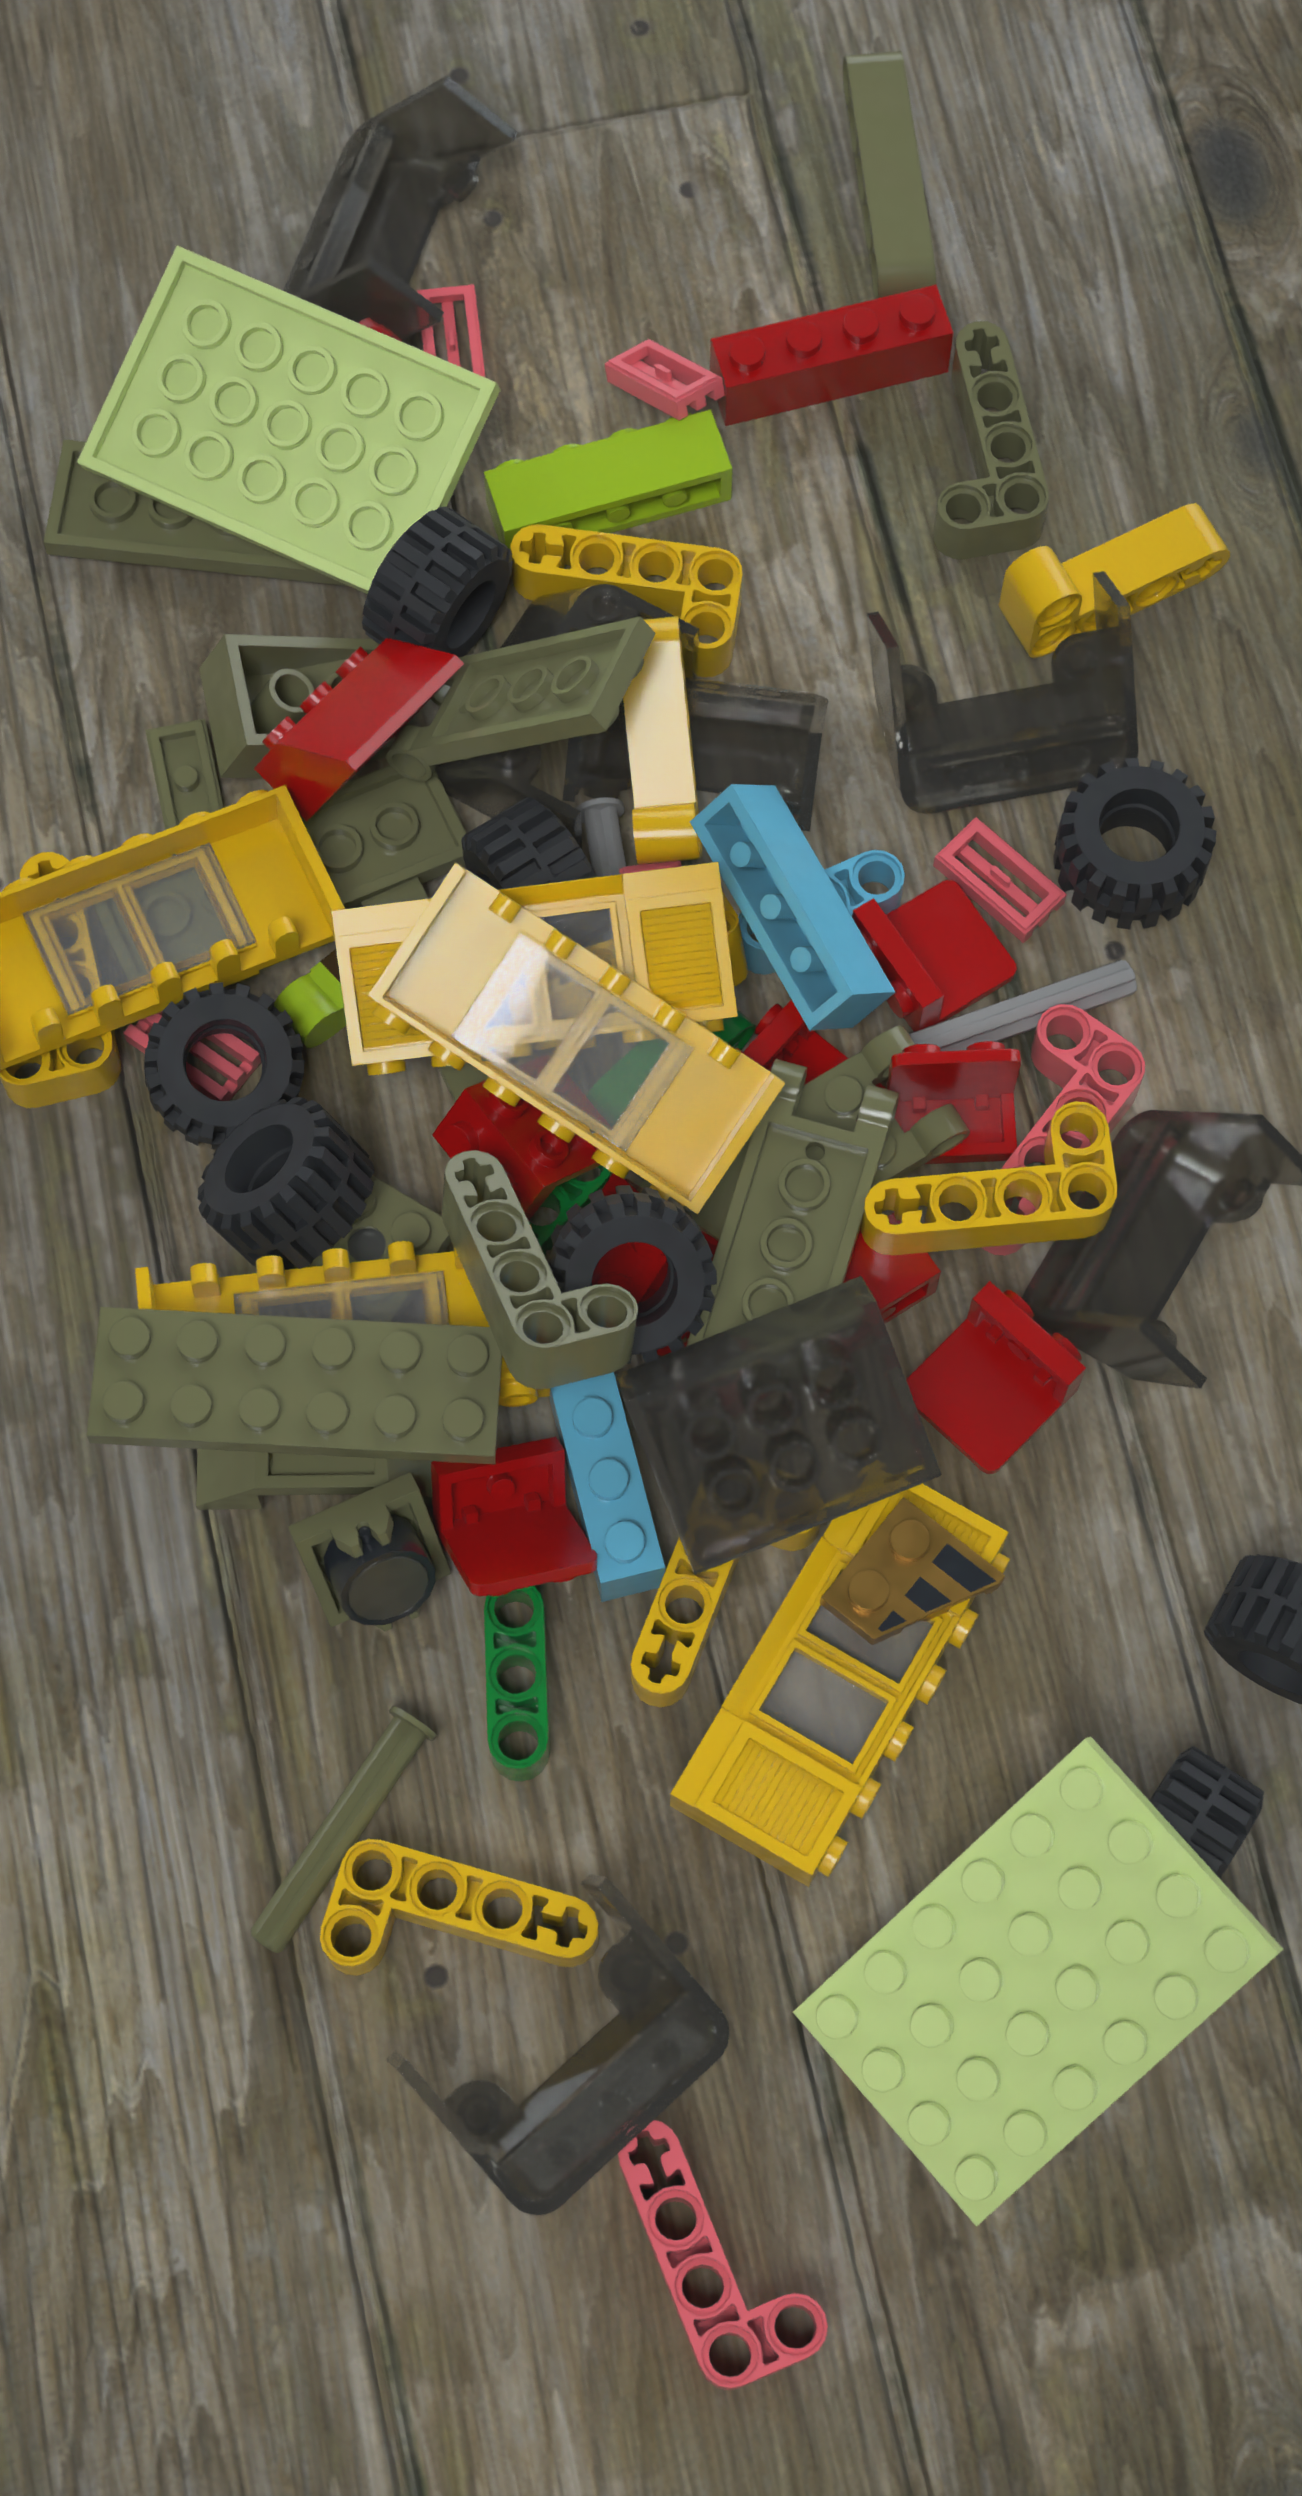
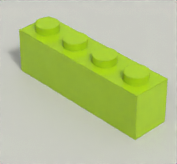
(614, 480)

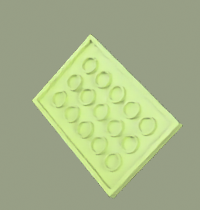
(284, 421)
(1036, 1980)

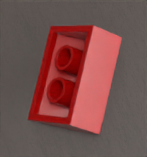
(352, 720)

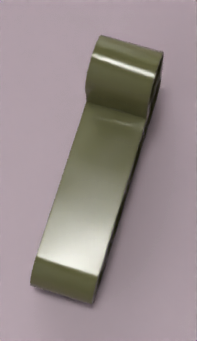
(989, 437)
(539, 1330)

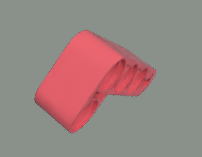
(1079, 1076)
(705, 2251)

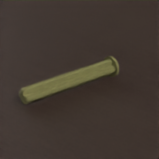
(340, 1830)

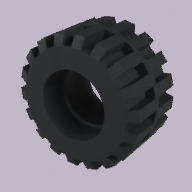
(438, 585)
(1142, 800)
(524, 848)
(217, 1013)
(286, 1184)
(648, 1220)
(1261, 1624)
(1208, 1806)

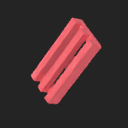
(446, 297)
(659, 384)
(987, 898)
(236, 1076)

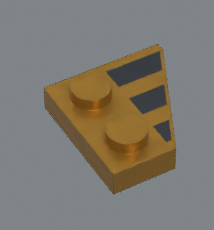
(907, 1576)

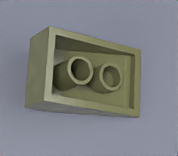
(258, 683)

